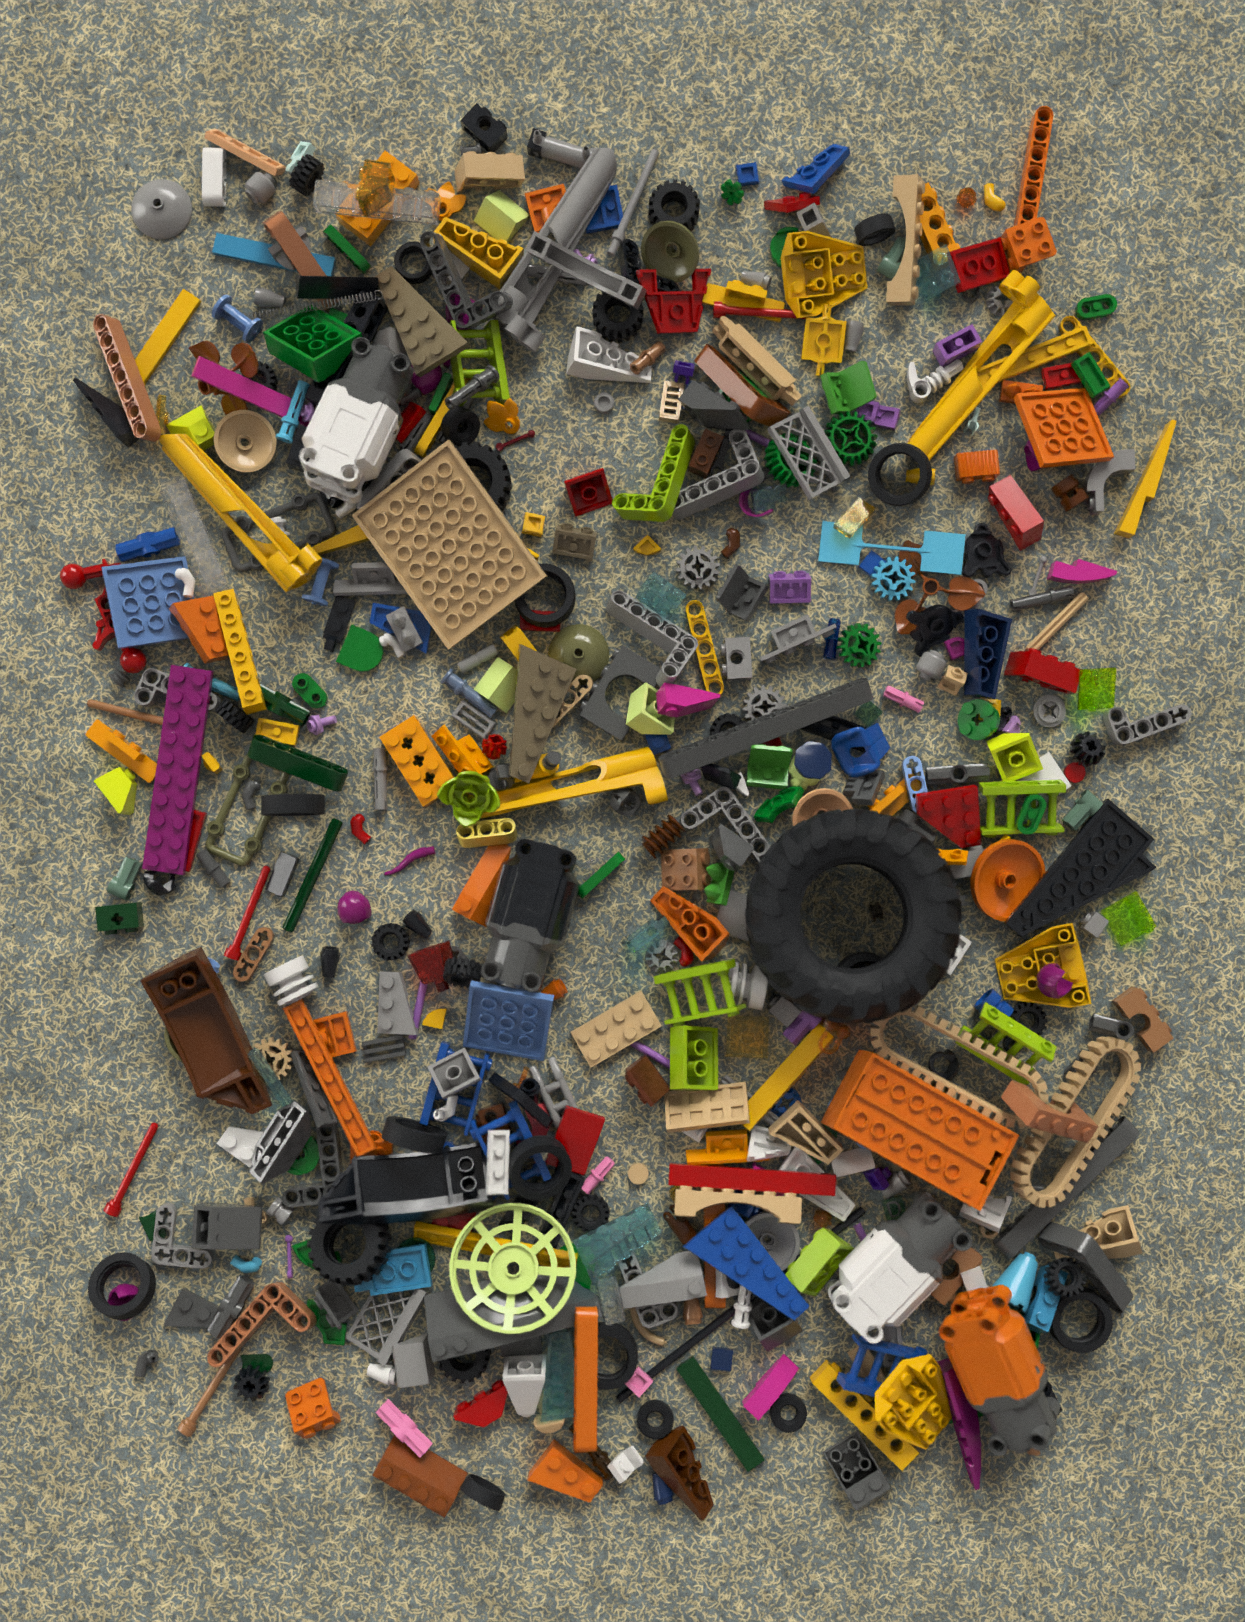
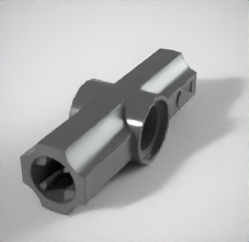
(969, 772)
(231, 1306)

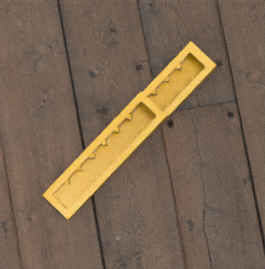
(1147, 485)
(343, 540)
(786, 1075)

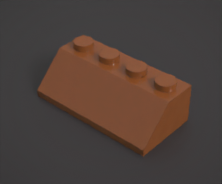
(424, 1479)

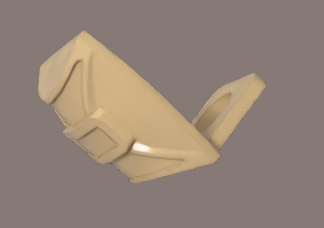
(546, 1426)

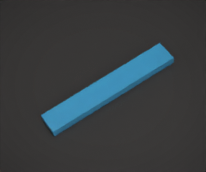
(258, 253)

